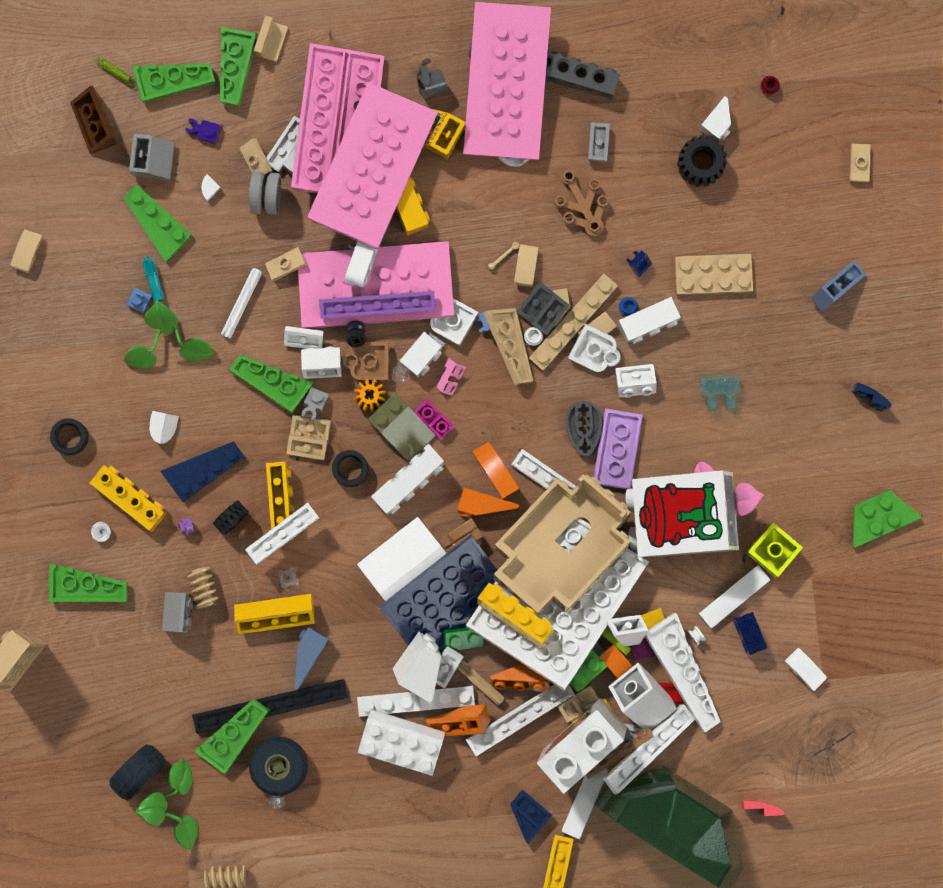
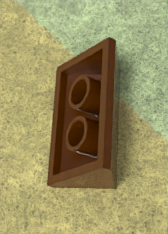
(93, 121)

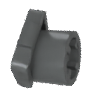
(430, 83)

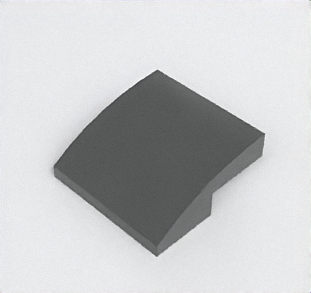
(543, 308)

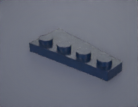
(198, 472)

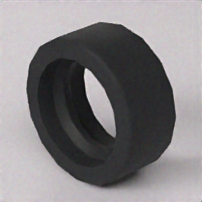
(69, 422)
(352, 454)

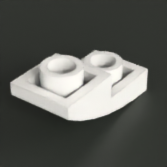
(805, 669)

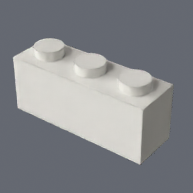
(649, 321)

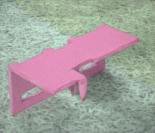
(450, 365)

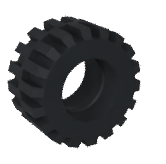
(706, 146)

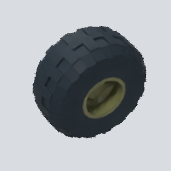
(278, 766)
(137, 772)

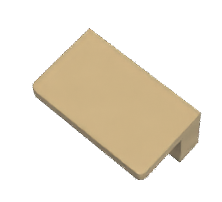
(270, 40)

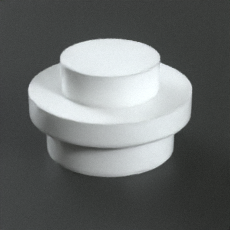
(533, 336)

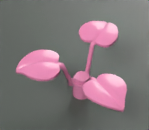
(745, 494)

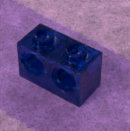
(749, 633)

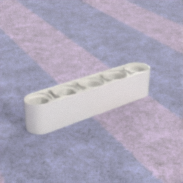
(360, 265)

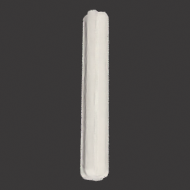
(241, 303)

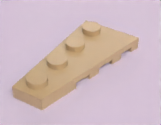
(509, 339)

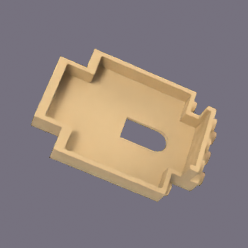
(543, 570)

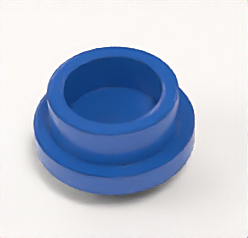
(628, 306)

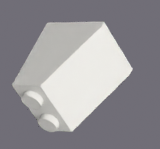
(419, 666)
(642, 698)

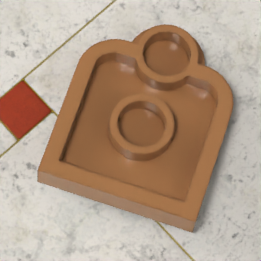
(368, 361)

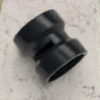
(356, 333)

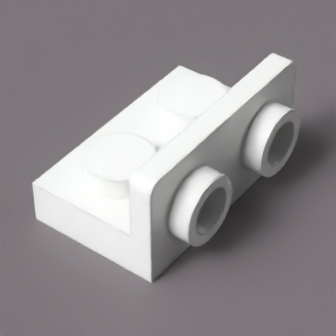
(636, 380)

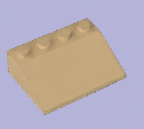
(17, 653)

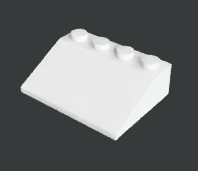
(401, 558)

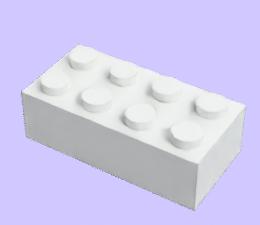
(401, 742)

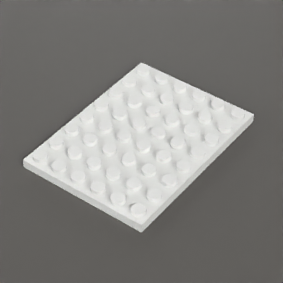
(573, 631)

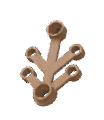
(583, 205)

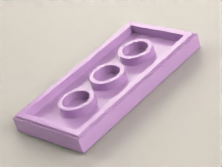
(617, 448)

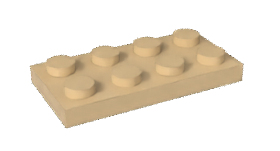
(713, 274)

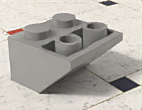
(151, 157)
(177, 611)

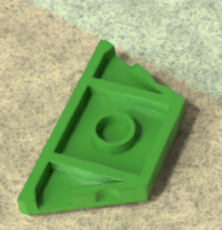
(880, 516)

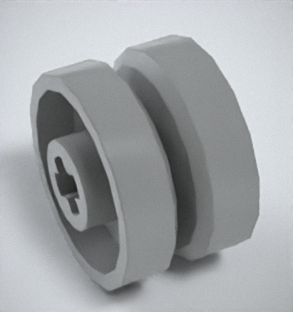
(265, 192)

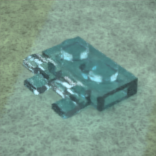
(720, 386)

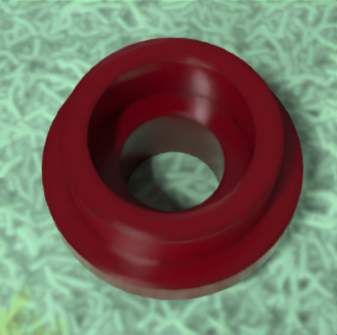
(774, 81)

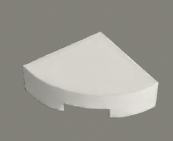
(209, 187)

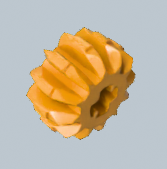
(362, 397)

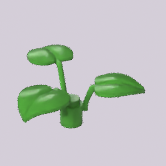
(164, 320)
(154, 806)

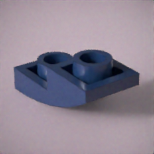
(877, 400)

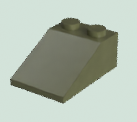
(401, 427)

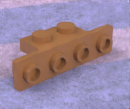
(617, 756)

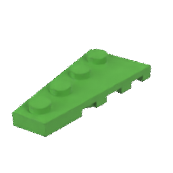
(237, 55)
(158, 224)
(280, 387)

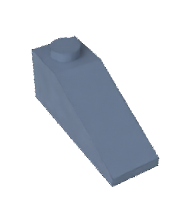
(838, 286)
(308, 652)

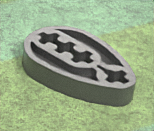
(594, 424)

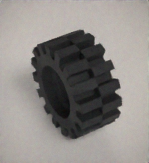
(230, 517)

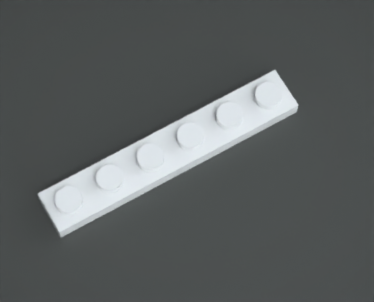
(411, 702)
(518, 718)
(643, 755)

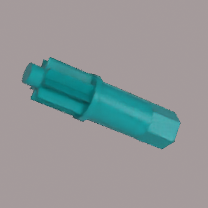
(153, 279)

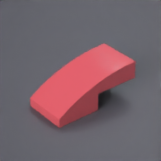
(767, 809)

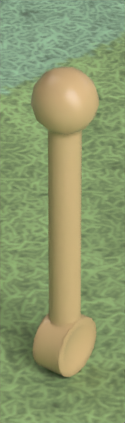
(491, 266)

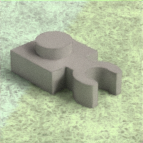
(314, 402)

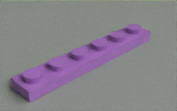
(377, 304)

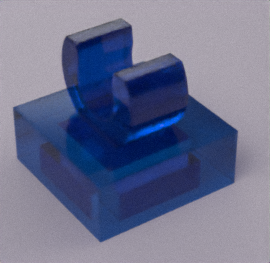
(639, 263)

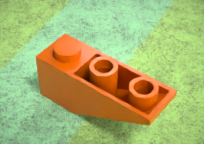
(520, 678)

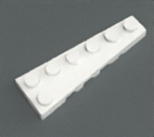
(676, 657)

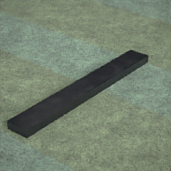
(276, 704)

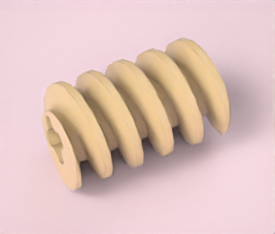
(202, 588)
(224, 879)

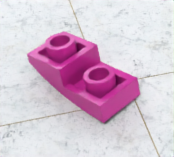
(433, 419)

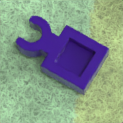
(206, 131)

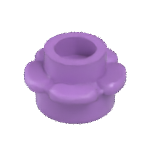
(186, 526)

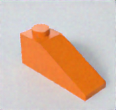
(478, 504)
(462, 721)

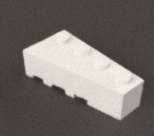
(408, 480)

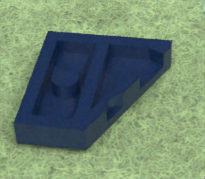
(529, 815)

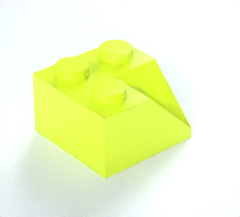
(774, 550)

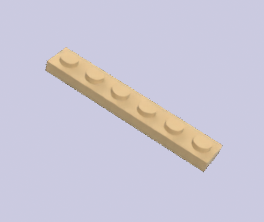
(573, 322)

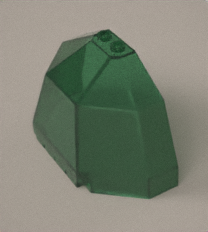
(679, 823)

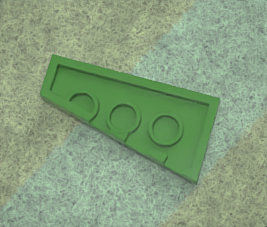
(163, 81)
(79, 586)
(229, 741)

